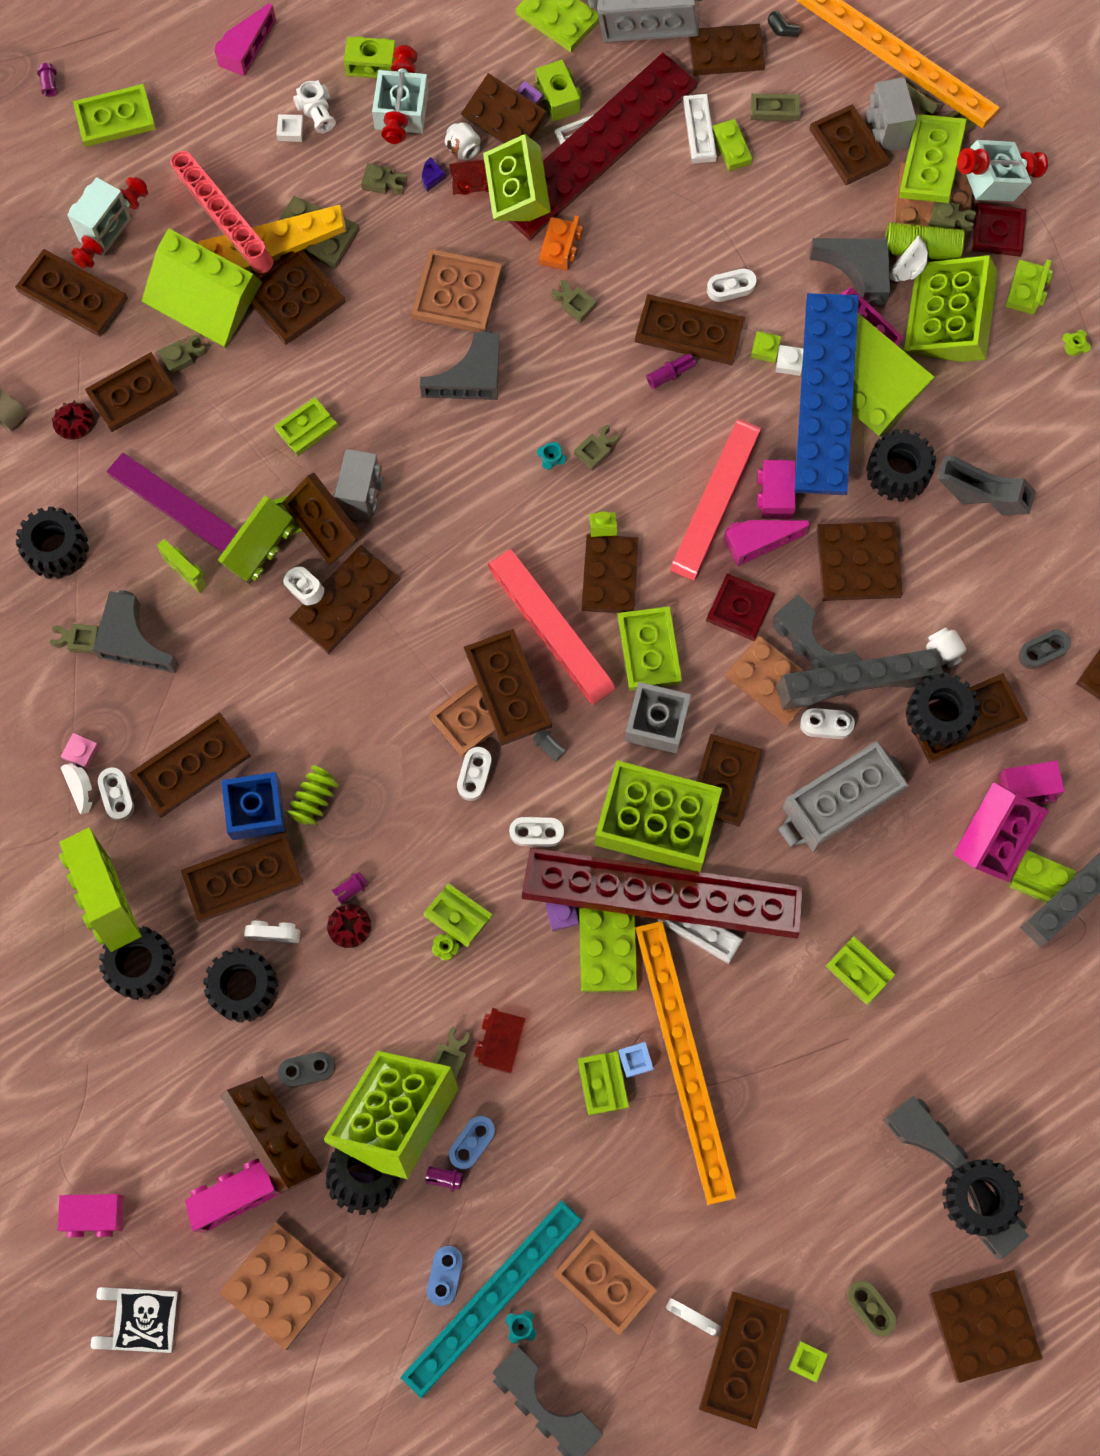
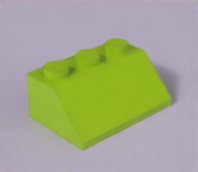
(517, 180)
(257, 540)

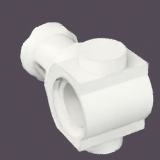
(316, 106)

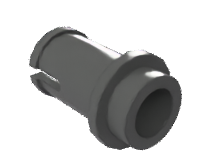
(549, 745)

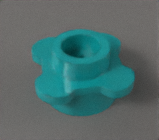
(551, 448)
(516, 1334)

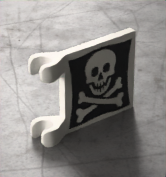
(142, 1320)

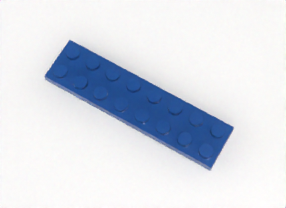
(826, 394)

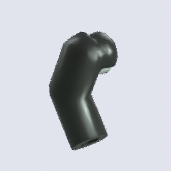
(780, 26)

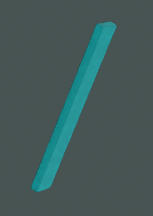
(491, 1299)

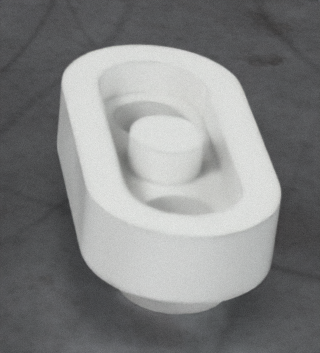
(729, 283)
(303, 585)
(827, 723)
(474, 774)
(117, 795)
(536, 831)
(262, 932)

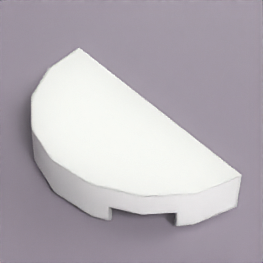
(911, 262)
(79, 786)
(693, 1317)

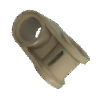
(10, 411)

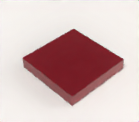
(998, 229)
(740, 607)

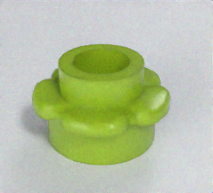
(439, 951)

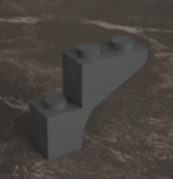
(977, 486)

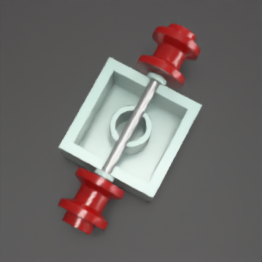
(400, 97)
(999, 170)
(102, 216)

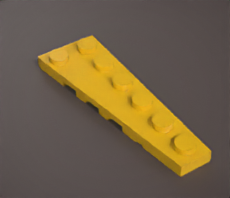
(285, 235)

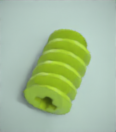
(312, 797)

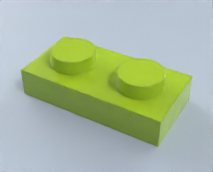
(732, 145)

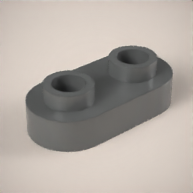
(1043, 650)
(306, 1069)

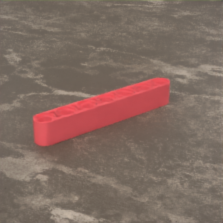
(222, 212)
(715, 500)
(551, 627)

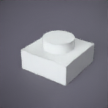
(290, 128)
(789, 360)

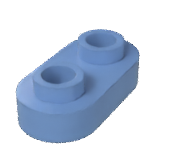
(471, 1142)
(444, 1275)

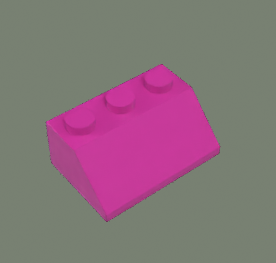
(1000, 832)
(230, 1197)

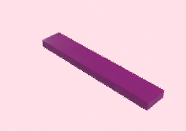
(172, 502)

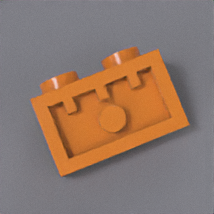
(559, 243)

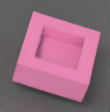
(80, 751)

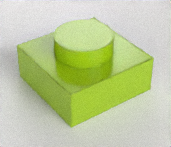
(765, 347)
(603, 524)
(807, 1361)

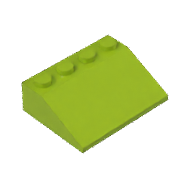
(199, 288)
(952, 309)
(884, 379)
(657, 816)
(393, 1112)

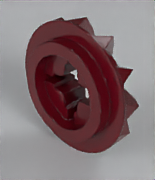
(79, 427)
(346, 938)

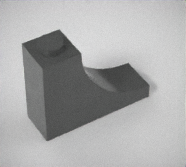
(861, 260)
(473, 376)
(121, 638)

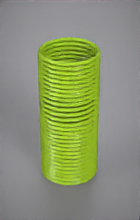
(939, 241)

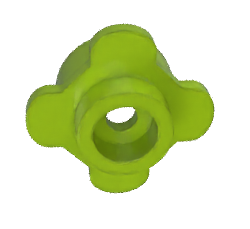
(1076, 349)

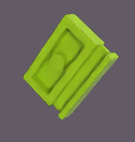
(306, 426)
(183, 567)
(1040, 877)
(457, 915)
(860, 970)
(602, 1083)

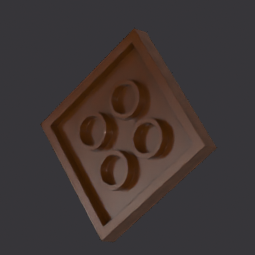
(295, 296)
(859, 561)
(985, 1326)

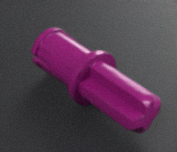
(670, 371)

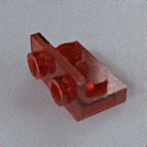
(468, 177)
(500, 1041)

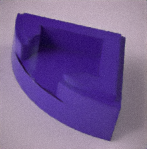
(432, 174)

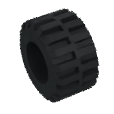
(906, 447)
(44, 525)
(954, 693)
(222, 971)
(152, 979)
(354, 1193)
(1007, 1197)

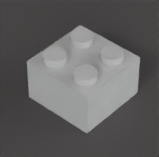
(891, 114)
(359, 484)
(657, 717)

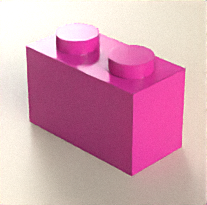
(777, 489)
(1034, 782)
(90, 1214)

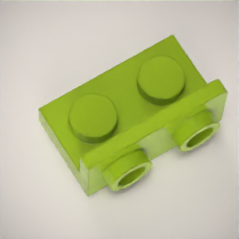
(1028, 285)

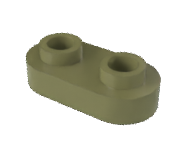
(871, 1307)

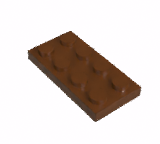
(71, 292)
(689, 329)
(346, 599)
(507, 687)
(997, 714)
(190, 764)
(241, 877)
(271, 1134)
(743, 1360)

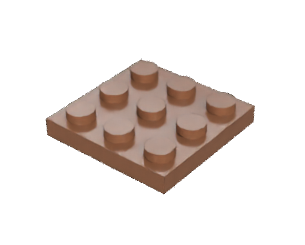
(919, 211)
(456, 291)
(281, 1286)

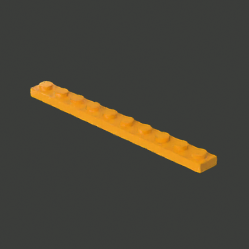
(905, 59)
(685, 1064)

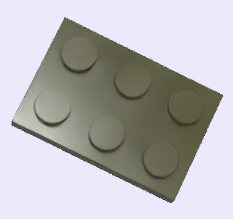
(330, 250)

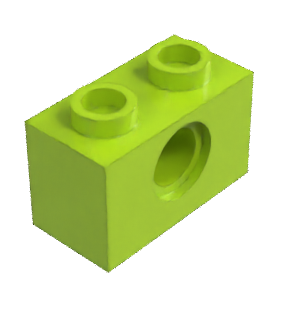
(367, 56)
(558, 90)

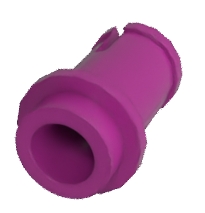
(47, 76)
(352, 887)
(444, 1178)

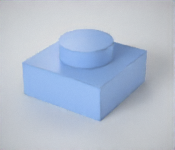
(635, 1060)

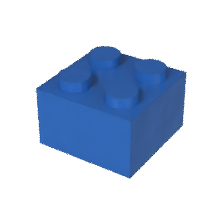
(253, 806)

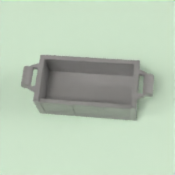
(647, 19)
(843, 797)

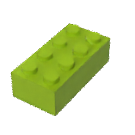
(98, 890)

